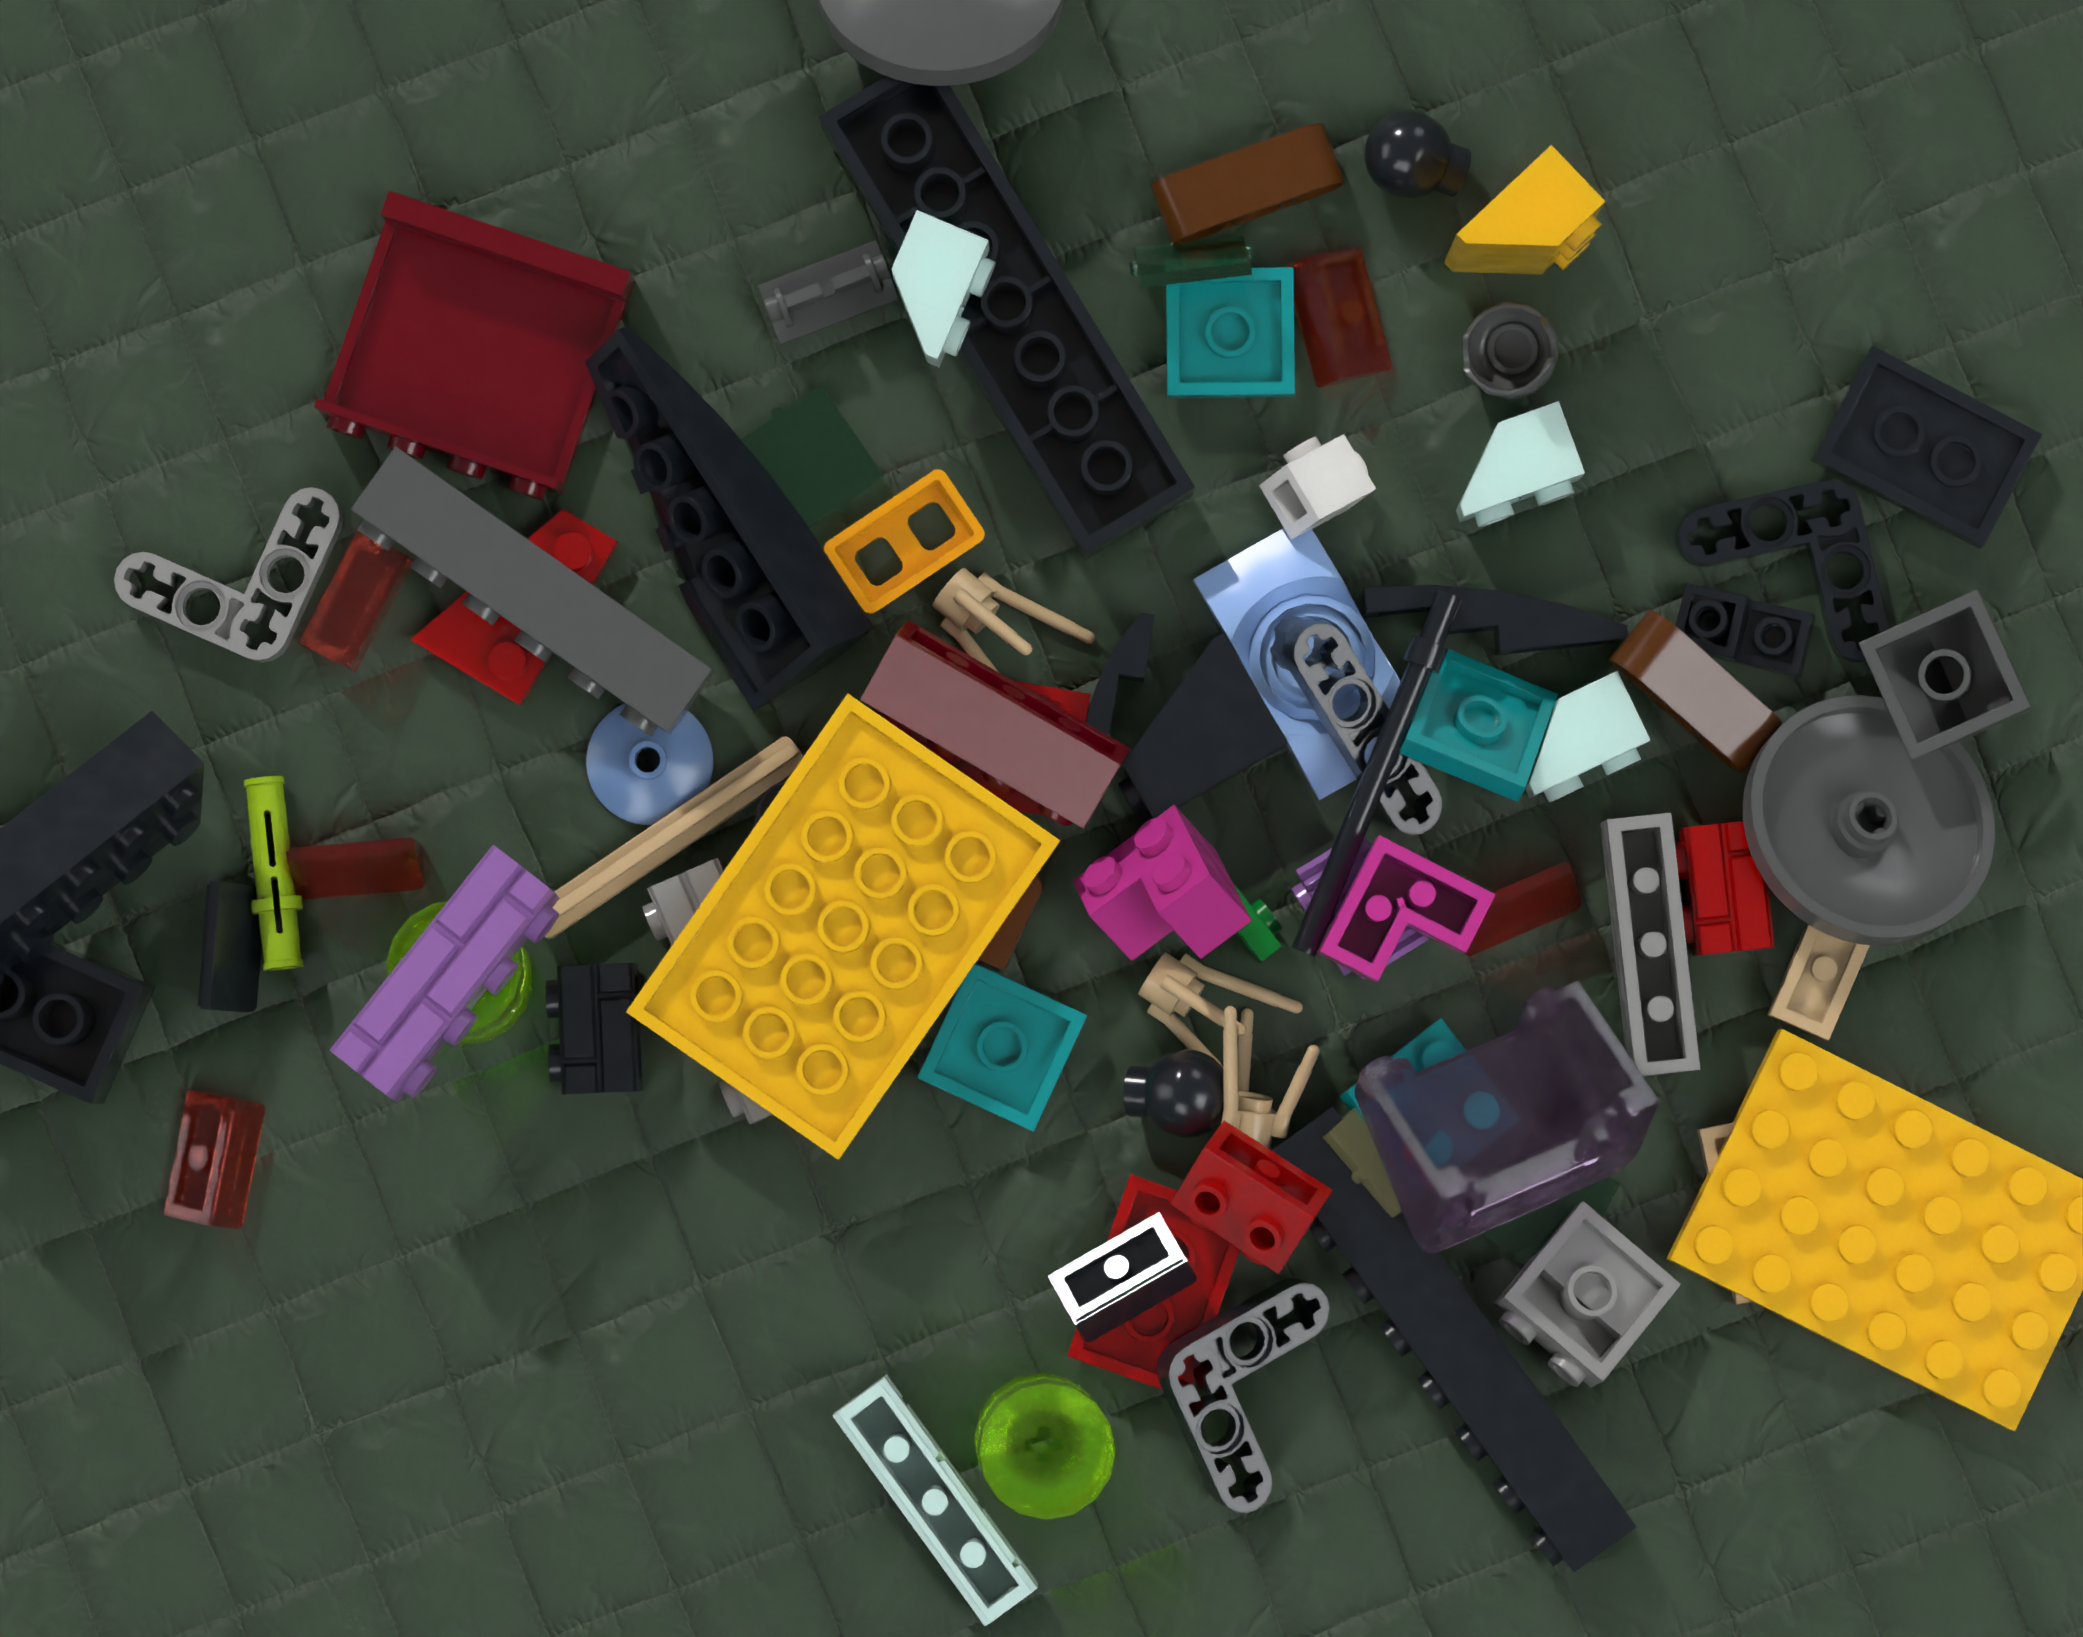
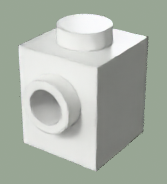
(1317, 484)

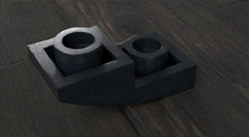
(1746, 630)

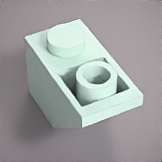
(935, 279)
(1522, 460)
(1587, 731)

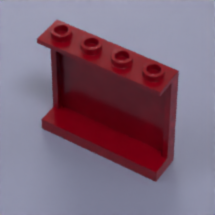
(475, 346)

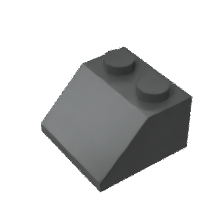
(1945, 675)

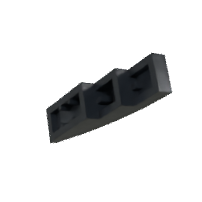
(1516, 620)

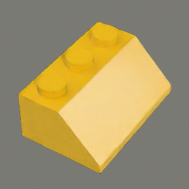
(1532, 223)

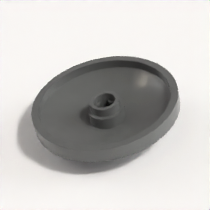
(940, 38)
(1863, 832)

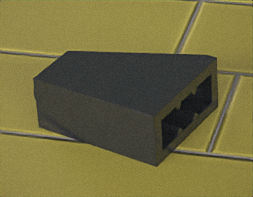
(1201, 736)

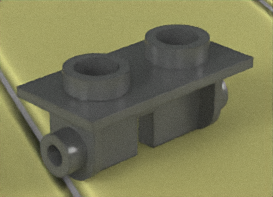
(828, 292)

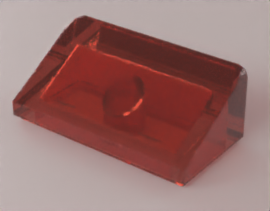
(1339, 317)
(356, 602)
(356, 868)
(1527, 906)
(214, 1160)

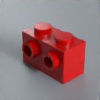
(1250, 1197)

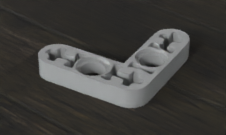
(236, 607)

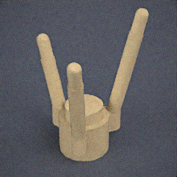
(970, 604)
(1174, 988)
(1251, 1110)

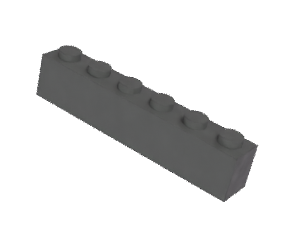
(532, 591)

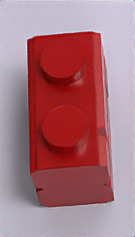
(1722, 890)

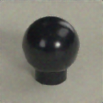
(1413, 156)
(1177, 1093)

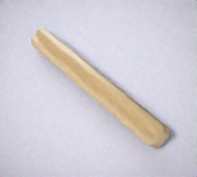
(674, 833)

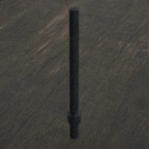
(1423, 656)

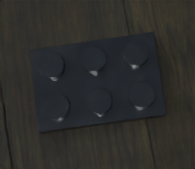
(1926, 447)

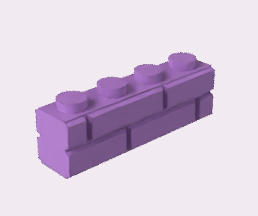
(446, 974)

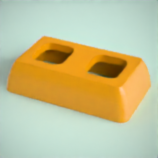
(891, 524)

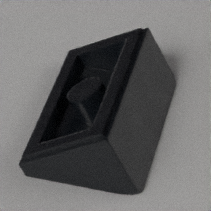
(230, 949)
(1122, 1278)

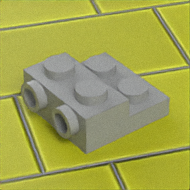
(1585, 1297)

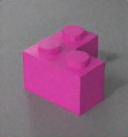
(1163, 883)
(1400, 892)

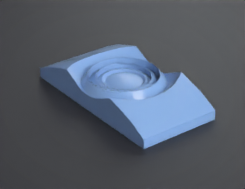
(1251, 598)

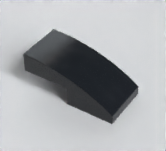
(1127, 663)

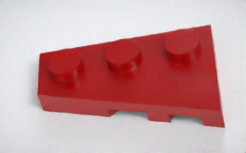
(489, 650)

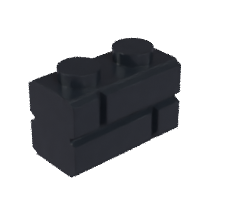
(597, 1036)

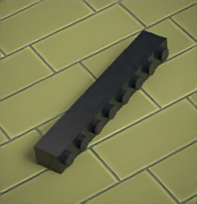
(1462, 1360)

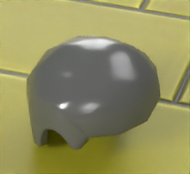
(1510, 350)

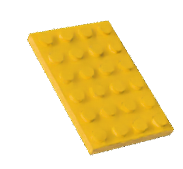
(843, 926)
(1891, 1230)

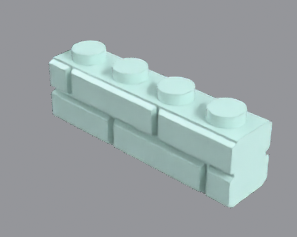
(936, 1500)

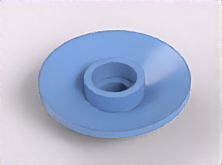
(647, 796)

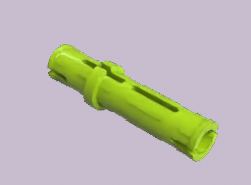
(280, 950)

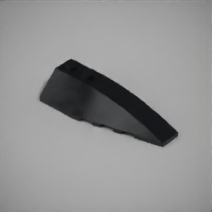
(743, 547)

